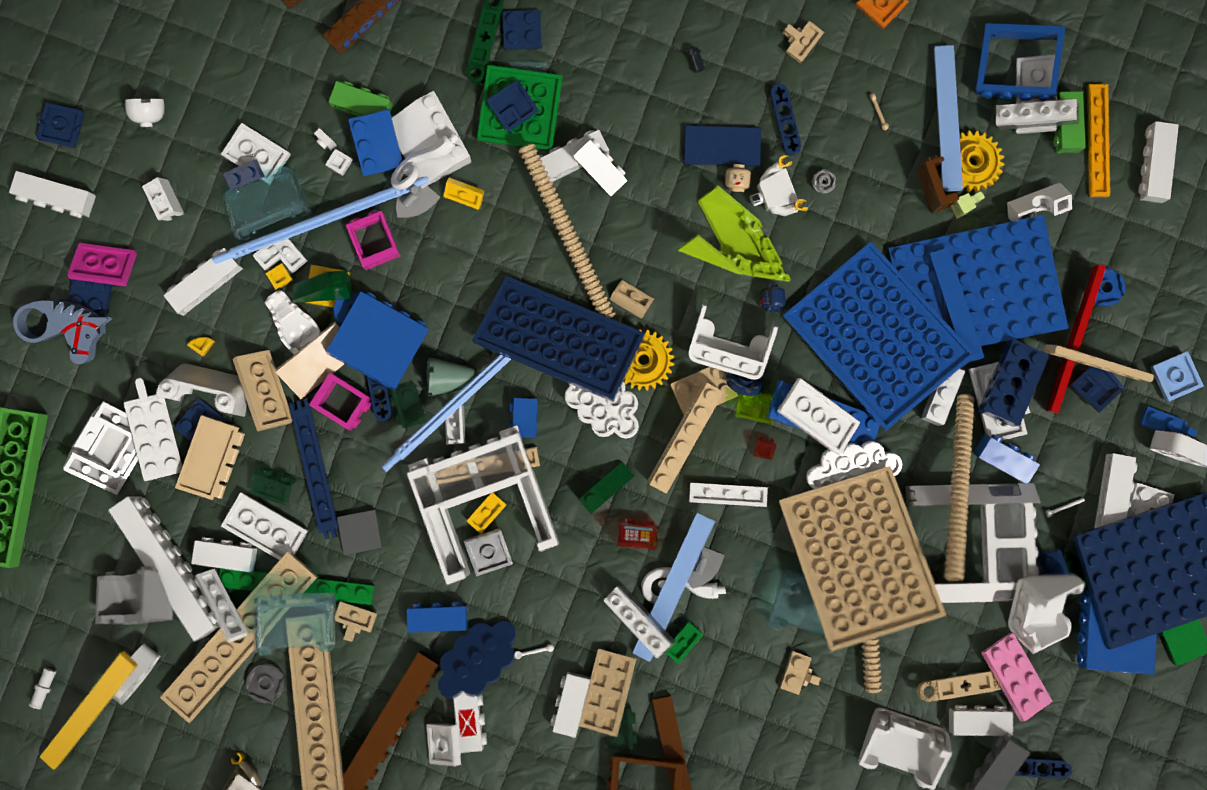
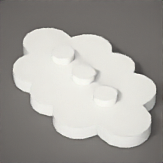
(603, 414)
(851, 463)

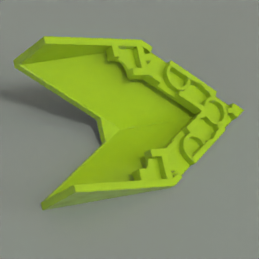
(740, 236)

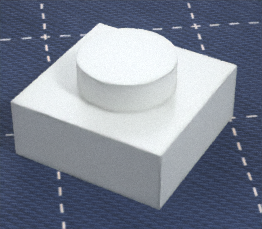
(324, 141)
(339, 162)

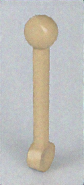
(884, 126)

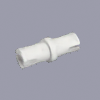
(42, 688)

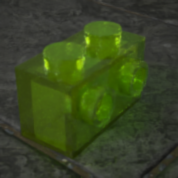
(754, 407)

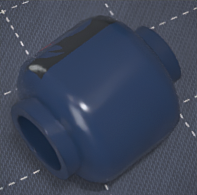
(772, 298)

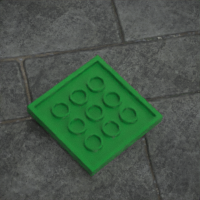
(540, 128)

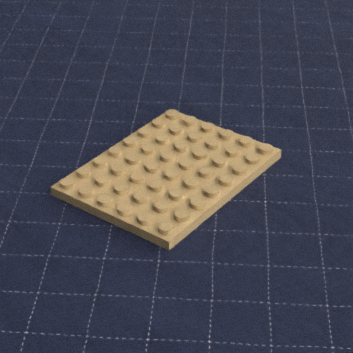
(861, 558)

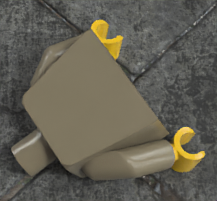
(243, 777)

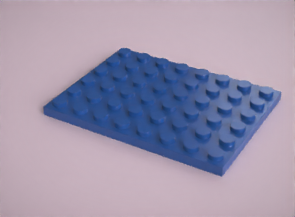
(1003, 275)
(878, 336)

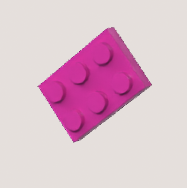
(102, 264)

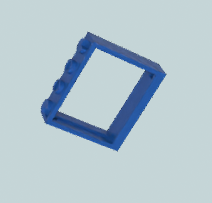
(1015, 31)

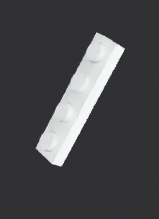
(728, 494)
(221, 605)

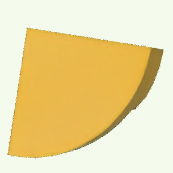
(201, 345)

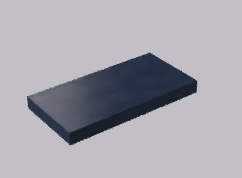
(722, 146)

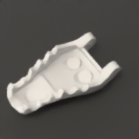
(293, 325)

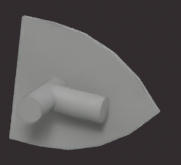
(415, 202)
(705, 568)

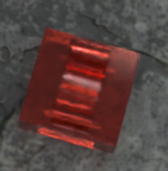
(765, 449)

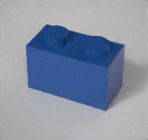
(525, 416)

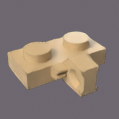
(802, 40)
(354, 619)
(798, 673)

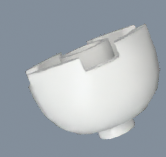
(145, 110)

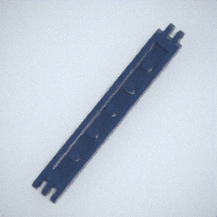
(314, 468)

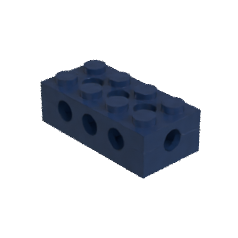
(1025, 380)

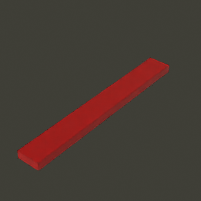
(1076, 338)

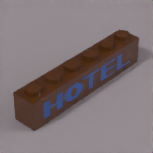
(356, 23)

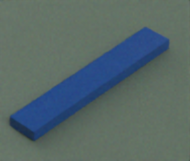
(955, 300)

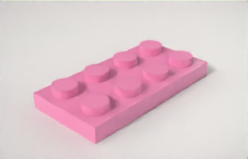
(1016, 677)

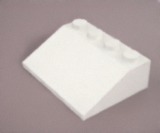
(423, 126)

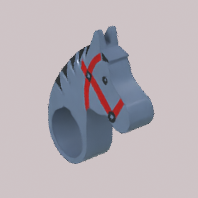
(78, 324)

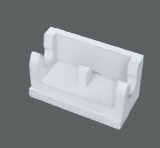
(162, 199)
(455, 427)

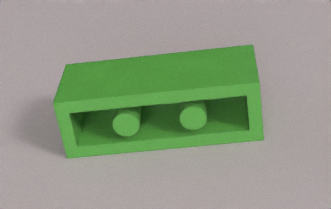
(357, 101)
(1071, 137)

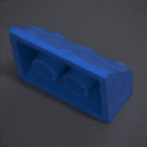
(375, 142)

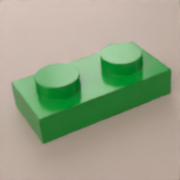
(685, 641)

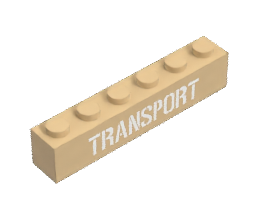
(685, 437)

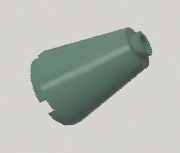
(447, 376)

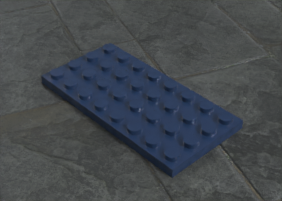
(559, 338)

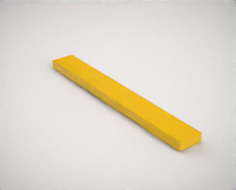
(89, 710)

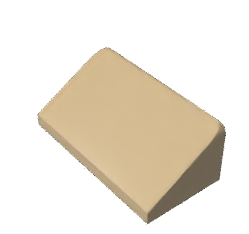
(631, 299)

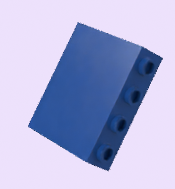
(377, 340)
(1094, 655)

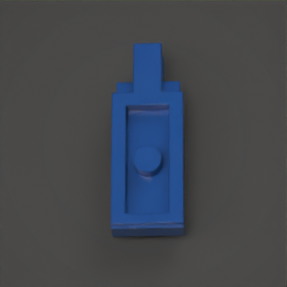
(1162, 421)

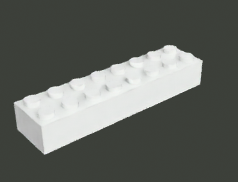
(157, 551)

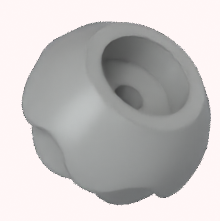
(828, 177)

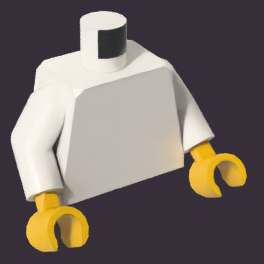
(777, 191)

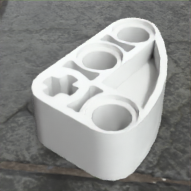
(1179, 447)
(146, 660)

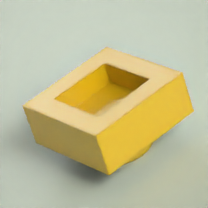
(279, 276)

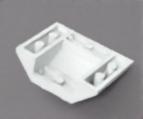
(104, 449)

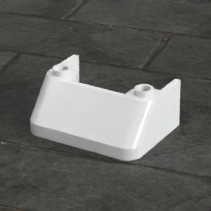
(727, 355)

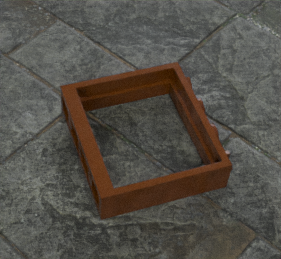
(639, 759)

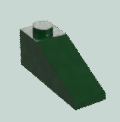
(323, 287)
(606, 488)

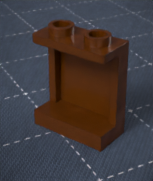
(932, 186)

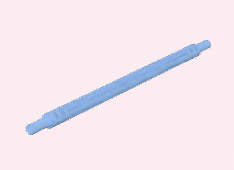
(315, 221)
(447, 410)

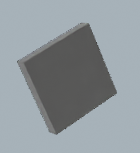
(359, 532)

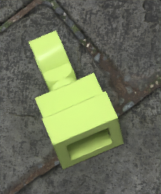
(966, 204)

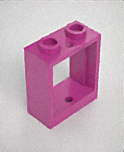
(378, 258)
(325, 390)

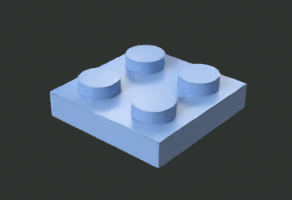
(1176, 376)

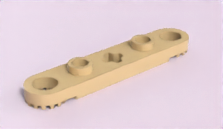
(950, 687)

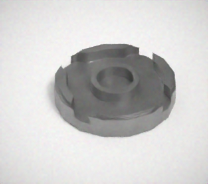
(265, 683)

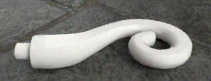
(408, 168)
(708, 590)

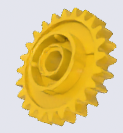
(986, 157)
(658, 363)

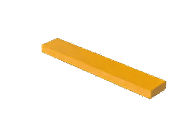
(1098, 140)

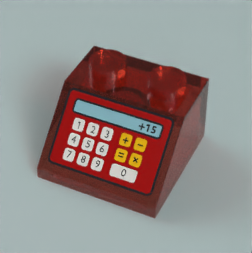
(637, 535)

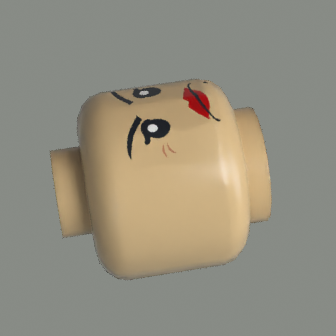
(737, 178)

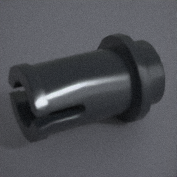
(696, 60)

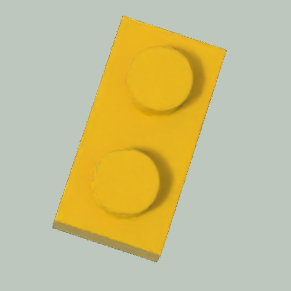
(463, 193)
(486, 512)

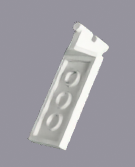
(152, 435)

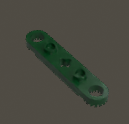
(481, 50)

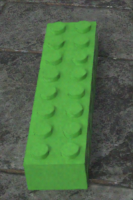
(19, 460)

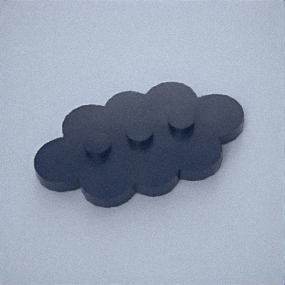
(477, 660)

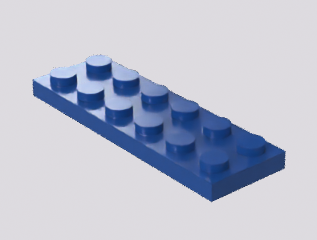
(865, 431)

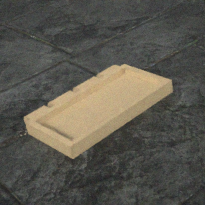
(208, 457)

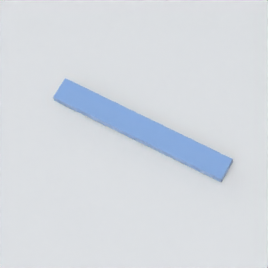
(948, 118)
(678, 577)

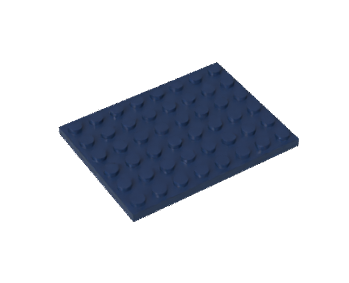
(1147, 570)

